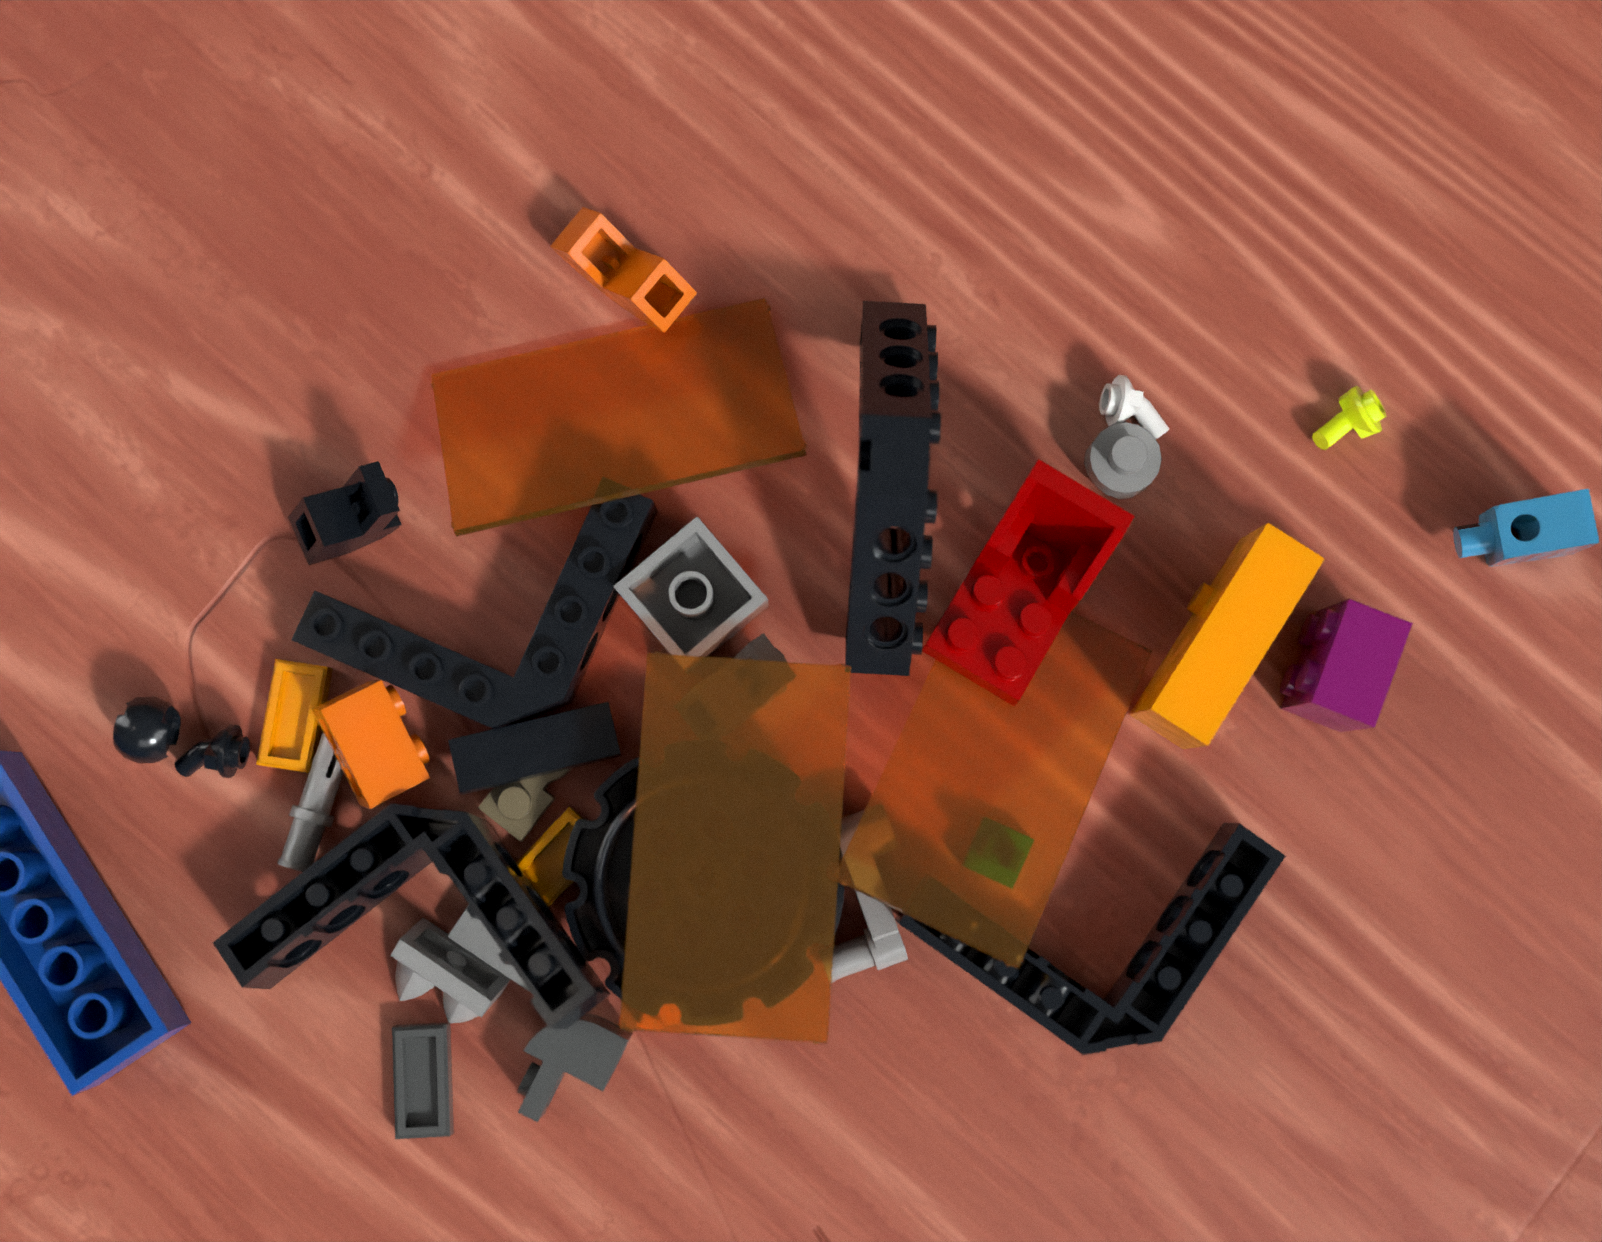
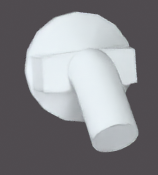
(1122, 401)

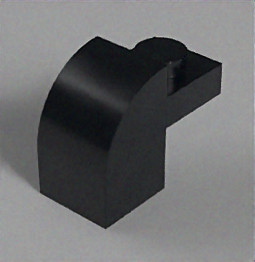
(347, 516)

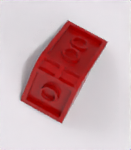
(1027, 582)

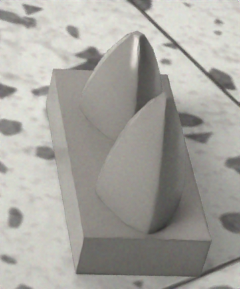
(433, 959)

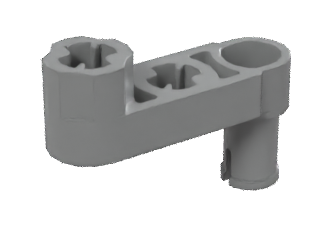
(882, 941)

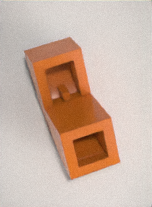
(627, 275)

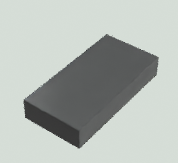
(422, 1080)

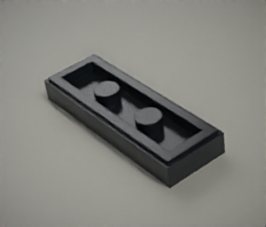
(534, 748)

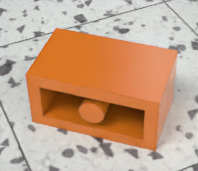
(373, 742)

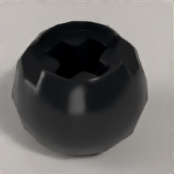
(146, 730)

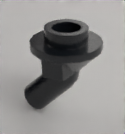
(222, 753)

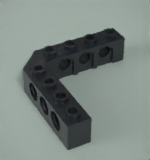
(895, 436)
(554, 657)
(381, 860)
(1159, 974)

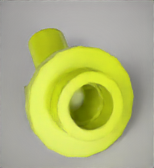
(1359, 412)

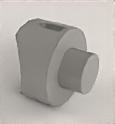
(1123, 460)

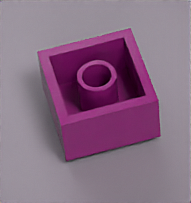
(1344, 665)

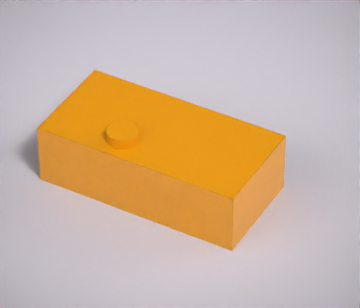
(1226, 636)

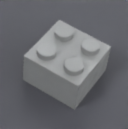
(692, 593)

